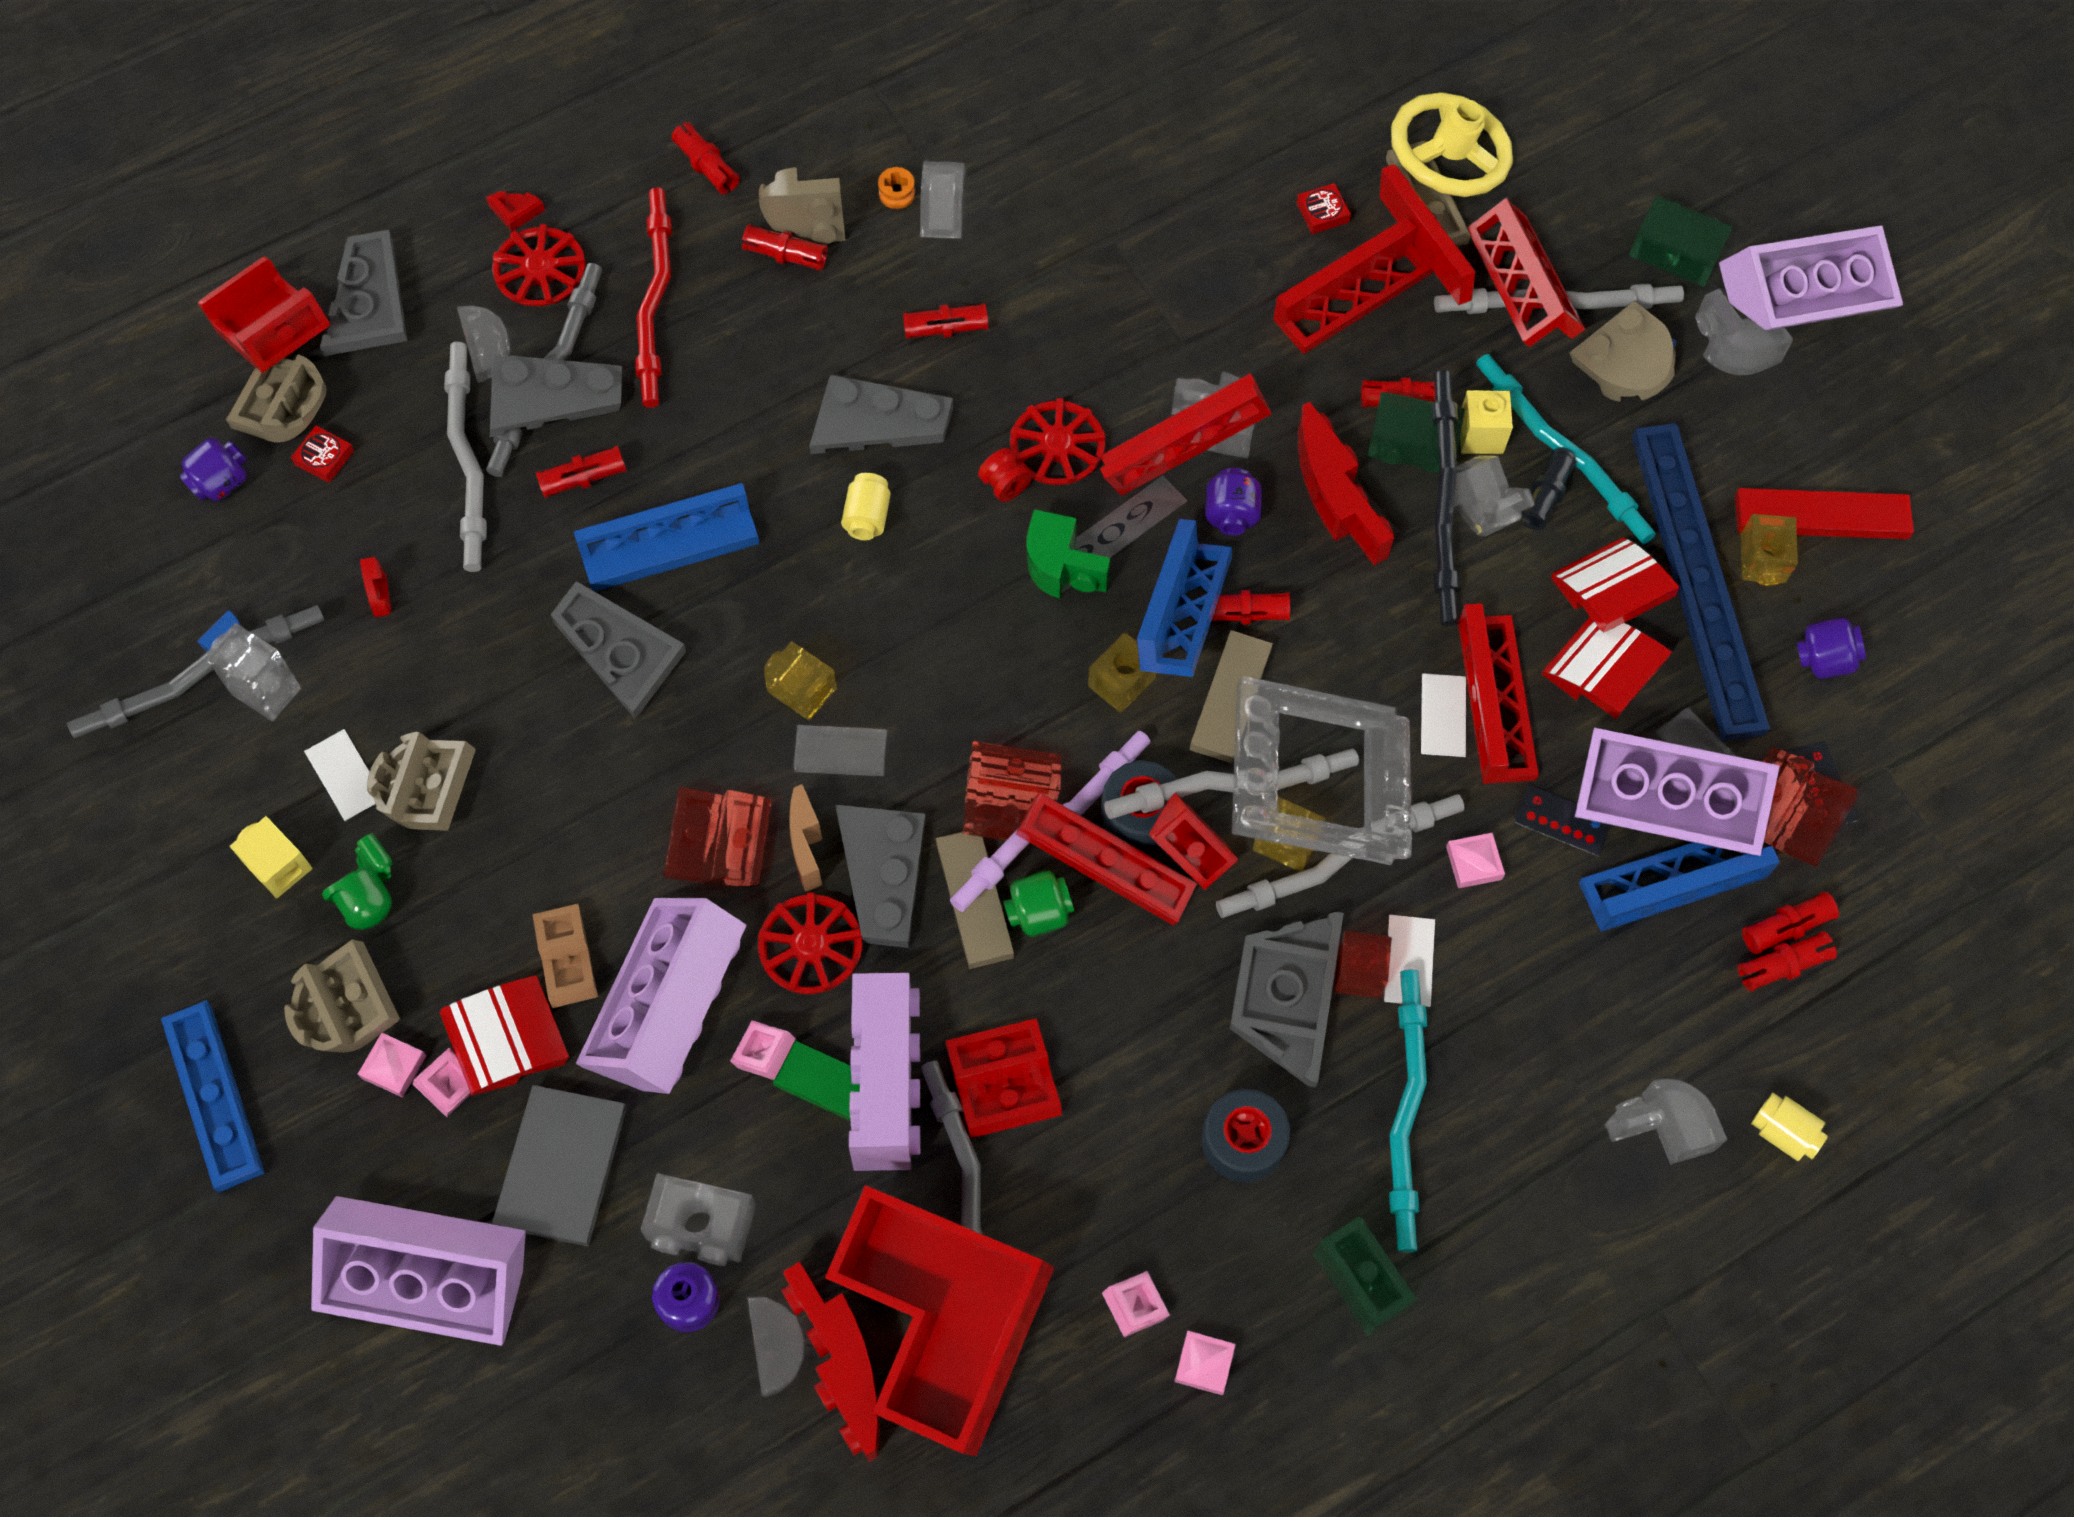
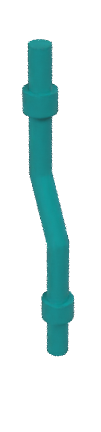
(1620, 504)
(1403, 1198)

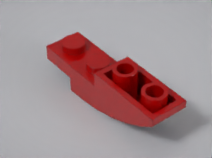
(1329, 477)
(848, 1374)

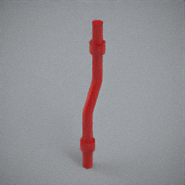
(648, 363)

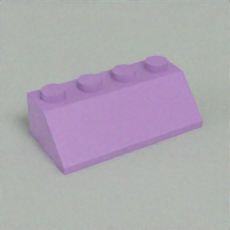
(1812, 278)
(1677, 791)
(662, 993)
(416, 1270)

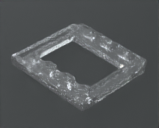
(1385, 772)

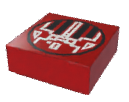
(1323, 208)
(322, 454)

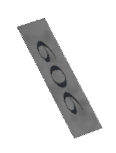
(1130, 520)

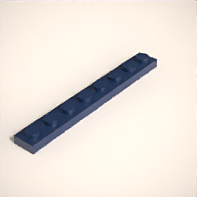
(1700, 583)

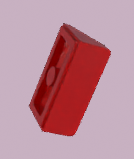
(1192, 842)

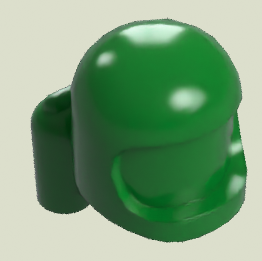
(362, 894)

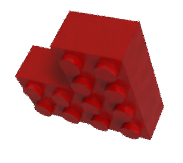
(967, 1307)

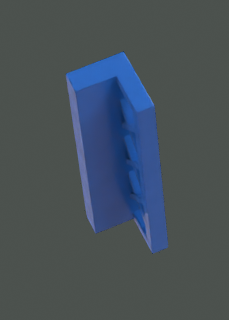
(667, 540)
(1176, 578)
(1678, 888)

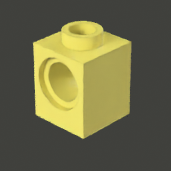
(1486, 422)
(270, 856)

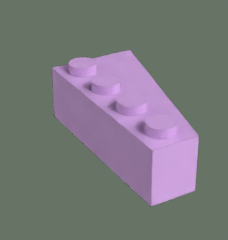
(882, 1067)

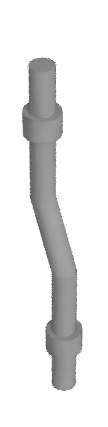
(1640, 293)
(473, 525)
(1153, 796)
(1263, 894)

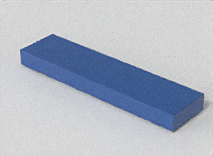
(212, 1096)

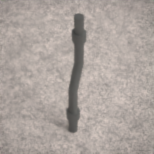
(580, 305)
(117, 712)
(948, 1110)

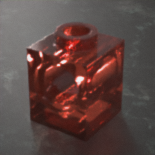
(1363, 964)

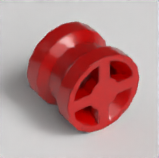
(1005, 475)

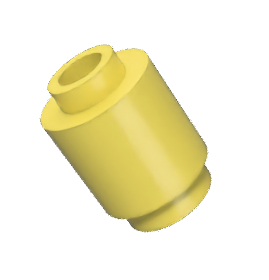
(866, 506)
(1790, 1127)

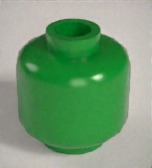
(1039, 903)

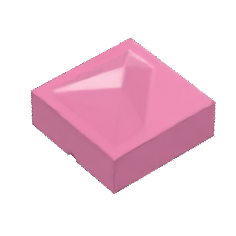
(1475, 860)
(763, 1050)
(392, 1065)
(443, 1083)
(1135, 1304)
(1205, 1363)

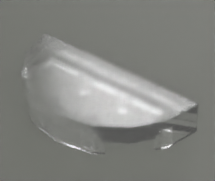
(484, 337)
(777, 1344)

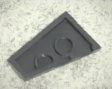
(367, 298)
(546, 390)
(872, 413)
(618, 645)
(883, 869)

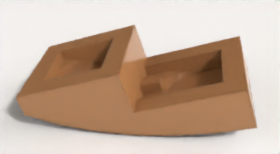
(804, 832)
(565, 955)

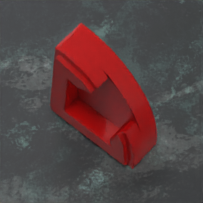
(515, 208)
(376, 586)

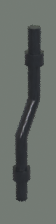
(1446, 579)

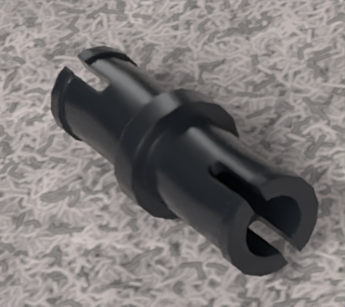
(1549, 488)

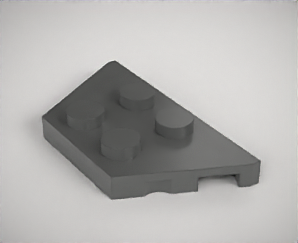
(1287, 993)

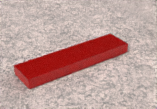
(1430, 237)
(1830, 512)
(1106, 858)

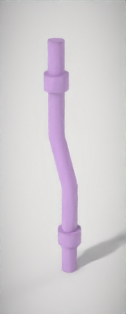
(990, 870)

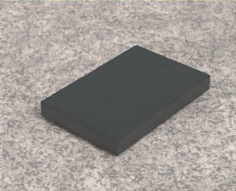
(560, 1165)

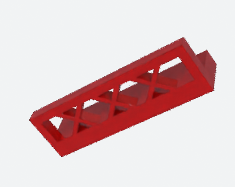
(1536, 267)
(1344, 274)
(1184, 435)
(1486, 698)

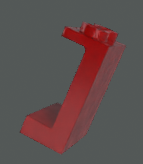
(263, 314)

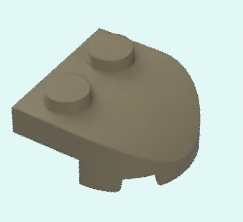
(804, 207)
(1628, 355)
(279, 401)
(420, 781)
(340, 1002)

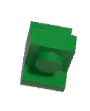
(1054, 560)

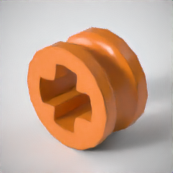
(894, 176)

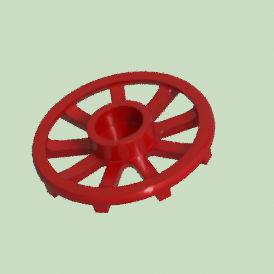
(538, 265)
(1058, 441)
(809, 943)

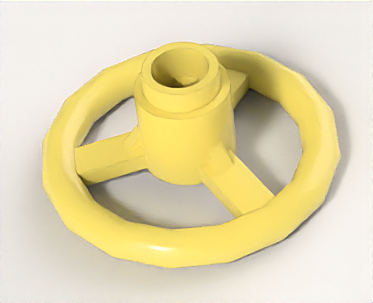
(1456, 140)

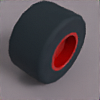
(1136, 826)
(1256, 1121)

